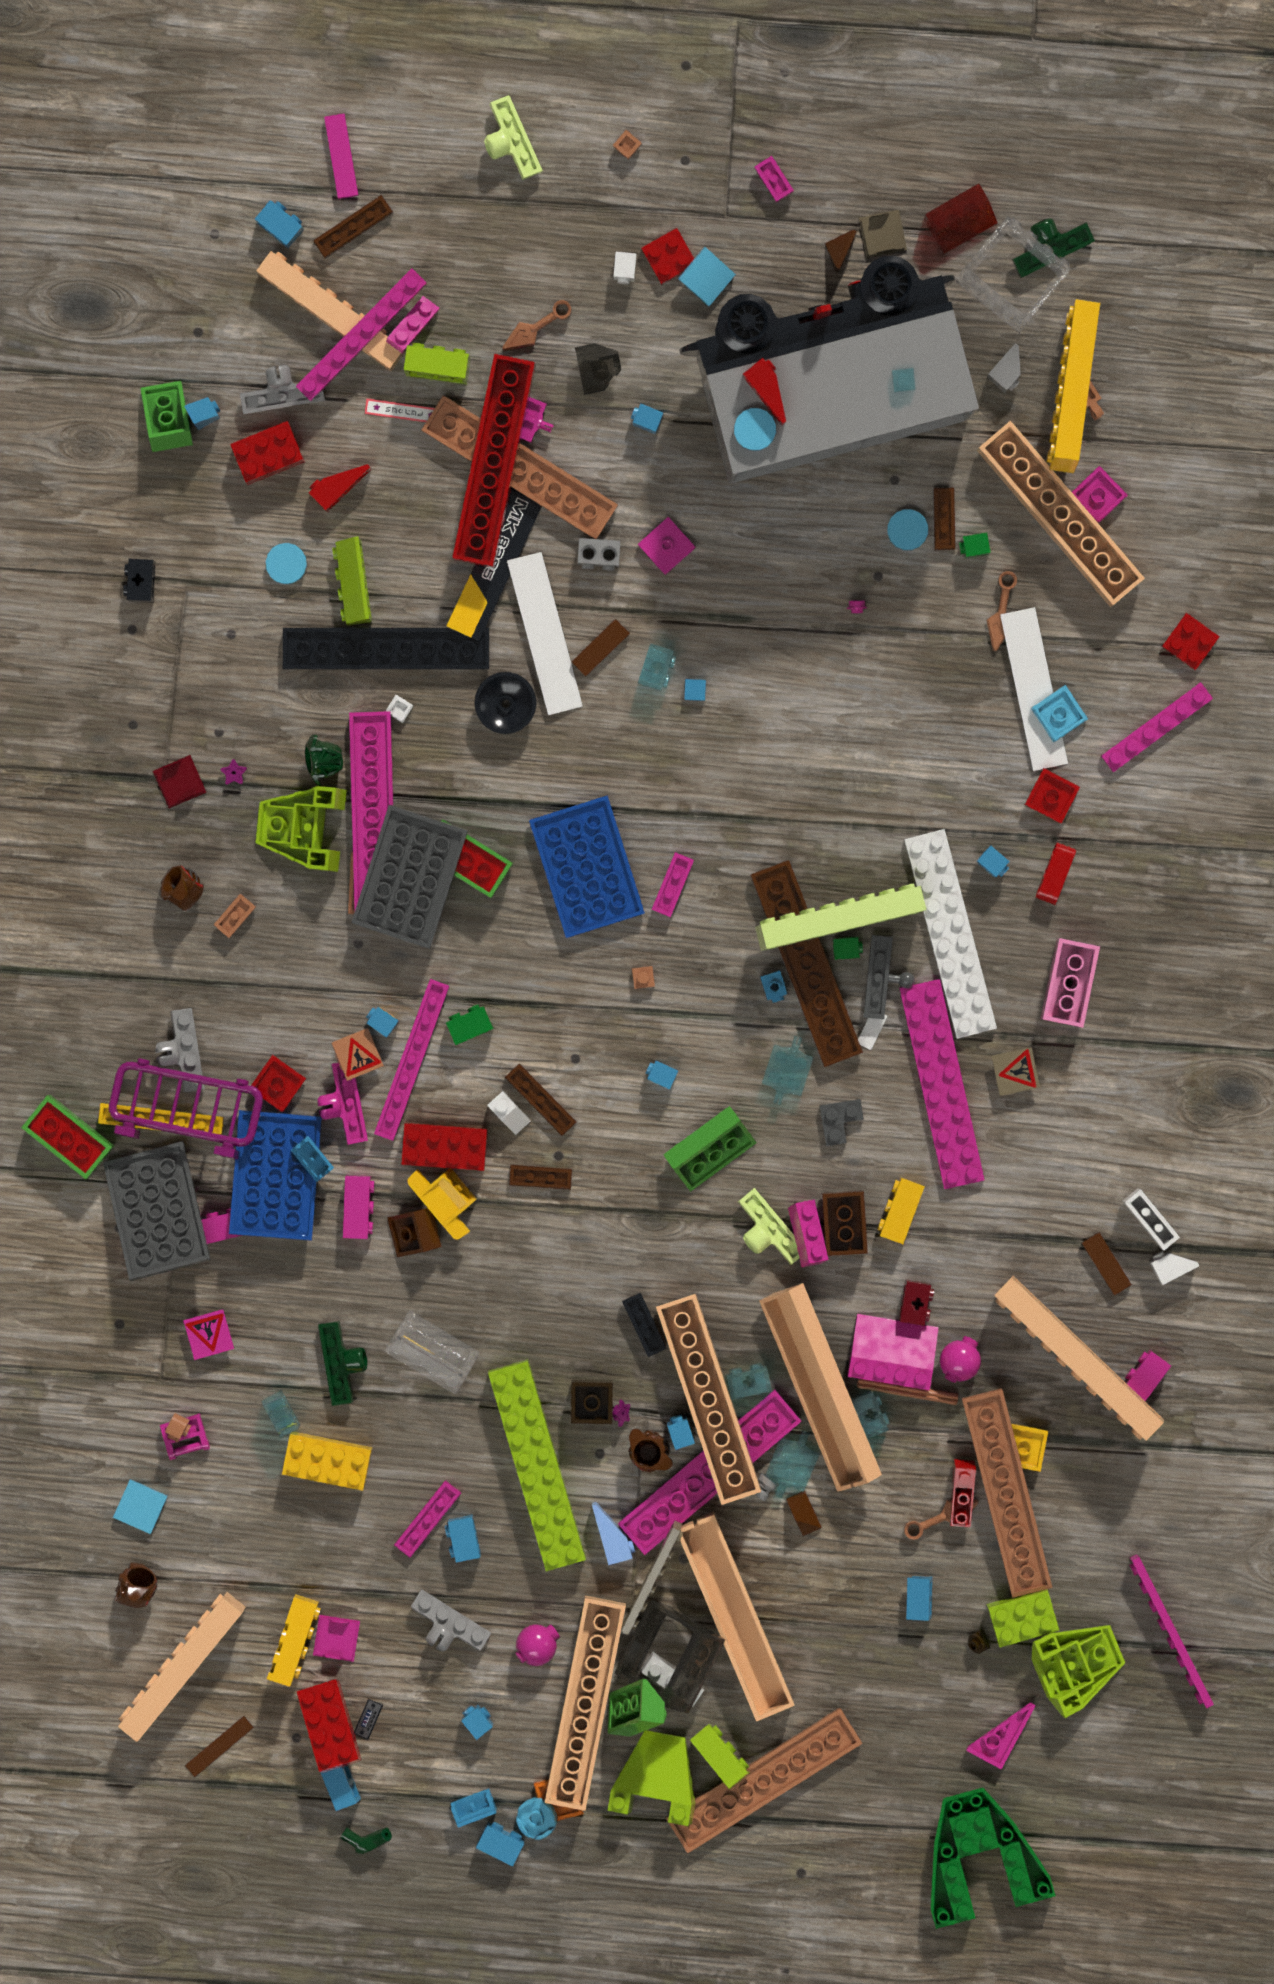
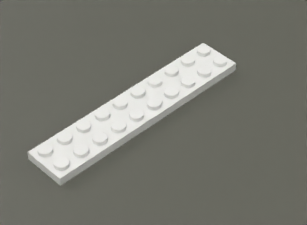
(950, 934)

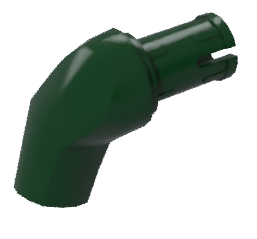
(369, 1842)

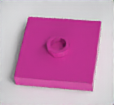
(1099, 494)
(666, 546)

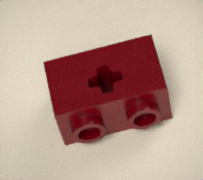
(911, 1292)

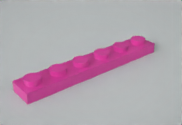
(1156, 727)

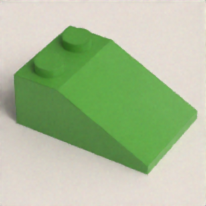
(166, 416)

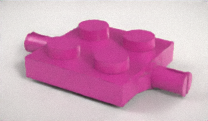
(534, 420)

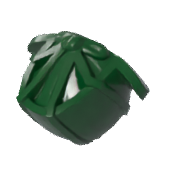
(325, 758)

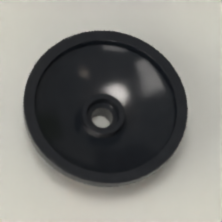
(504, 687)

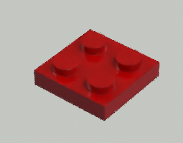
(668, 256)
(1190, 641)
(1052, 795)
(278, 1083)

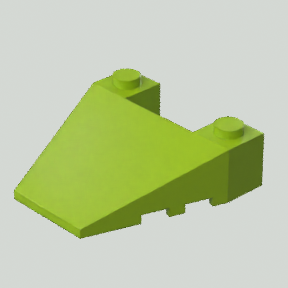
(295, 826)
(657, 1771)

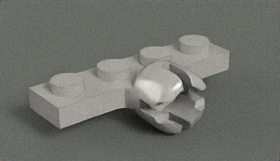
(279, 393)
(183, 1048)
(448, 1623)

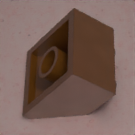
(414, 1232)

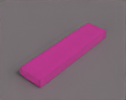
(341, 156)
(427, 1518)

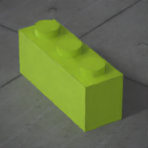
(720, 1755)

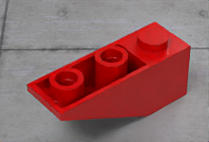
(962, 1492)

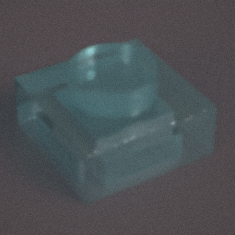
(903, 380)

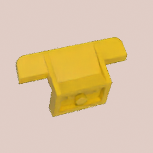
(444, 1199)

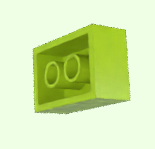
(437, 363)
(1022, 1617)

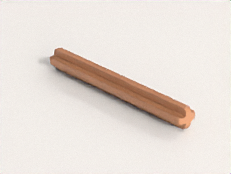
(931, 1395)

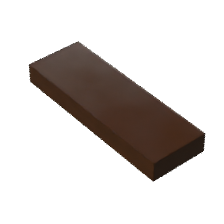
(944, 519)
(600, 647)
(540, 1177)
(1106, 1263)

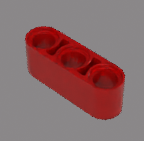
(1055, 873)

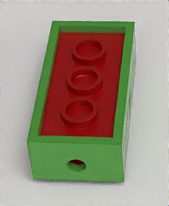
(481, 867)
(68, 1137)

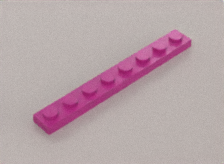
(361, 334)
(411, 1059)
(1166, 1624)

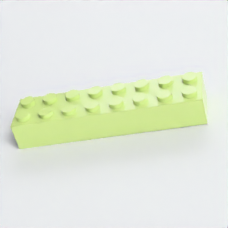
(840, 918)

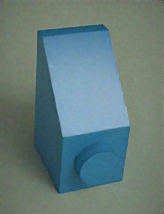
(203, 412)

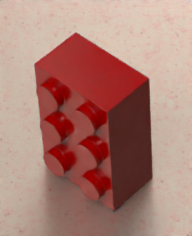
(267, 453)

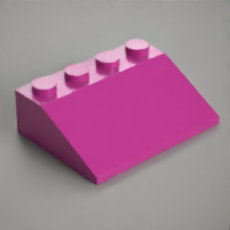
(892, 1352)

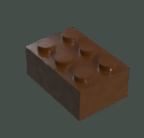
(844, 1223)

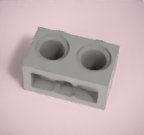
(599, 548)

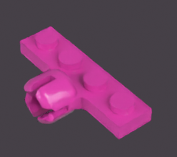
(346, 1105)

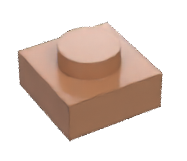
(627, 144)
(643, 977)

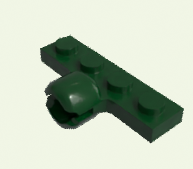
(1062, 244)
(340, 1362)

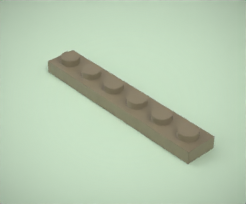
(649, 1585)

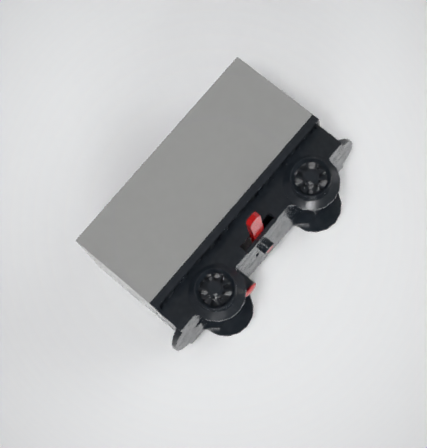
(838, 369)

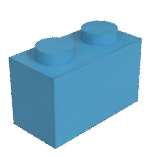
(279, 223)
(680, 1431)
(463, 1538)
(500, 1843)

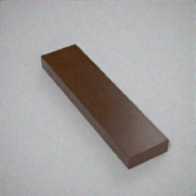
(353, 226)
(540, 1099)

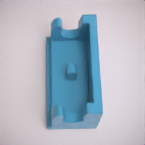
(312, 1159)
(919, 1598)
(341, 1787)
(473, 1807)

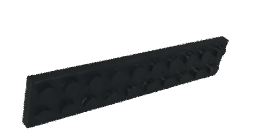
(383, 649)

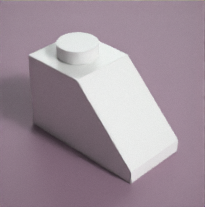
(509, 1112)
(1170, 1266)

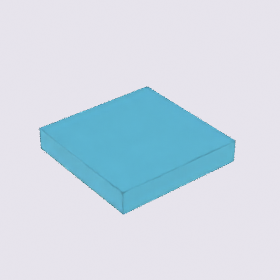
(706, 276)
(1059, 713)
(140, 1506)

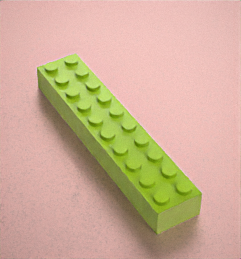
(537, 1465)

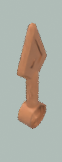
(525, 333)
(994, 622)
(944, 1516)

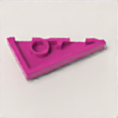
(998, 1742)

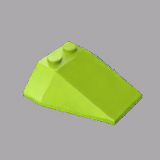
(1076, 1665)

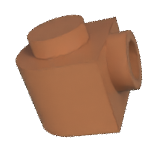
(177, 1427)

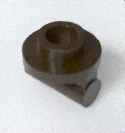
(977, 1642)

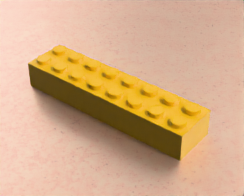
(1073, 386)

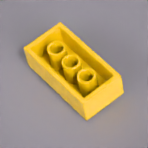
(327, 1461)

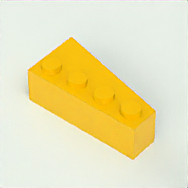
(293, 1640)

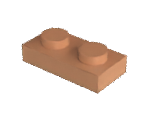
(234, 915)

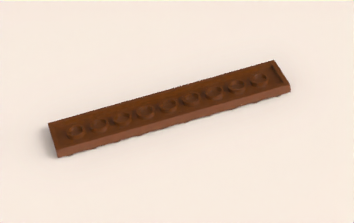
(808, 969)

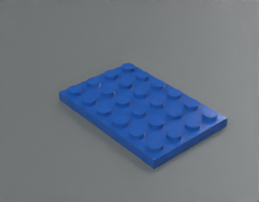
(586, 866)
(270, 1186)

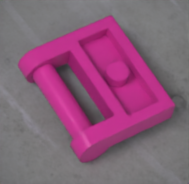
(197, 1429)

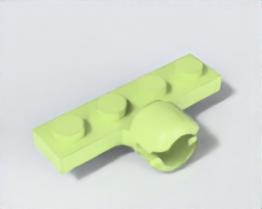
(511, 139)
(767, 1228)

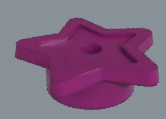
(228, 772)
(621, 1413)

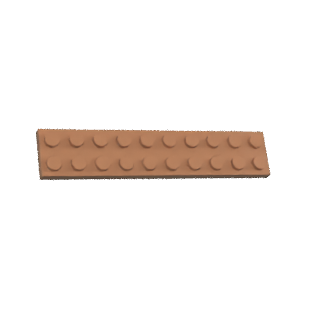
(532, 475)
(1007, 1493)
(769, 1778)

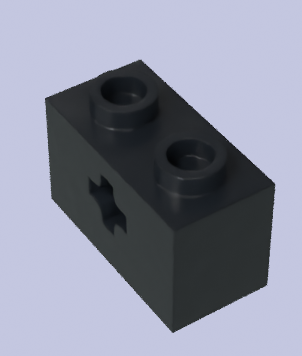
(146, 570)

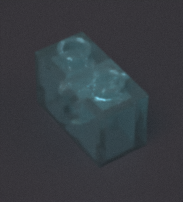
(655, 655)
(758, 1386)
(880, 1421)

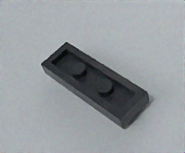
(644, 1324)

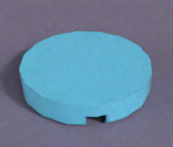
(754, 429)
(907, 529)
(286, 563)
(536, 1818)

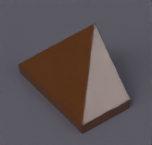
(839, 248)
(803, 1513)

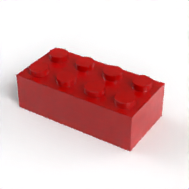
(444, 1146)
(329, 1726)

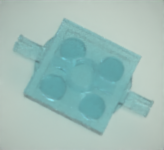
(787, 1070)
(792, 1464)

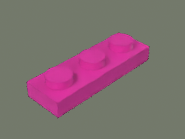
(412, 324)
(672, 884)

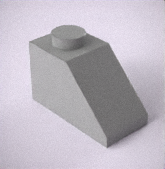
(1007, 370)

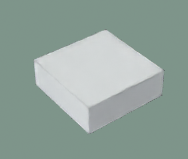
(399, 708)

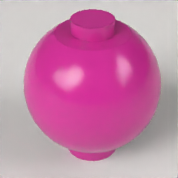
(960, 1360)
(536, 1644)

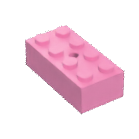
(1074, 962)

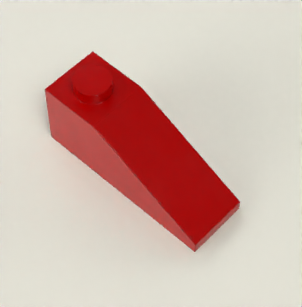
(765, 384)
(335, 487)

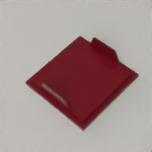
(179, 781)

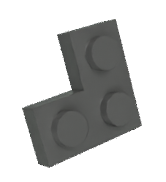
(834, 1117)

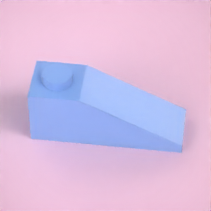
(613, 1538)

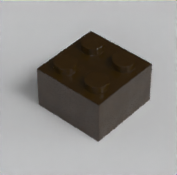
(591, 1401)

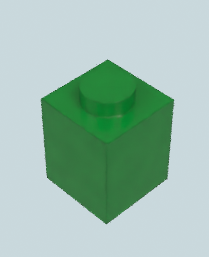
(974, 545)
(847, 948)

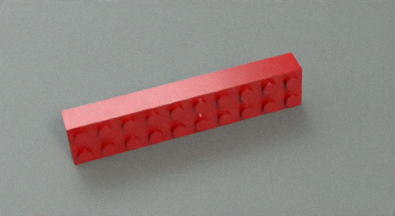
(494, 460)

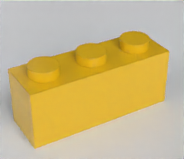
(900, 1210)

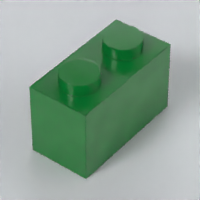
(469, 1025)

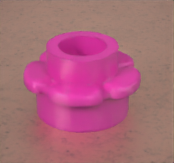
(857, 606)

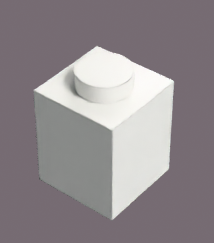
(624, 267)

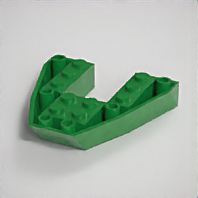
(972, 1825)

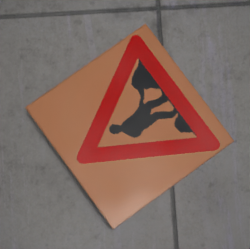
(357, 1054)

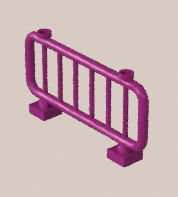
(228, 1142)

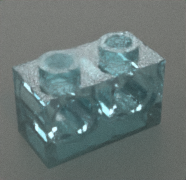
(280, 1413)

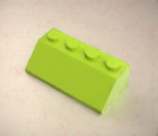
(353, 581)

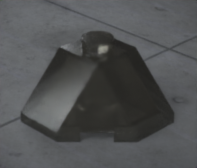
(597, 366)

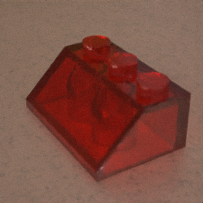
(961, 218)

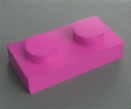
(773, 179)

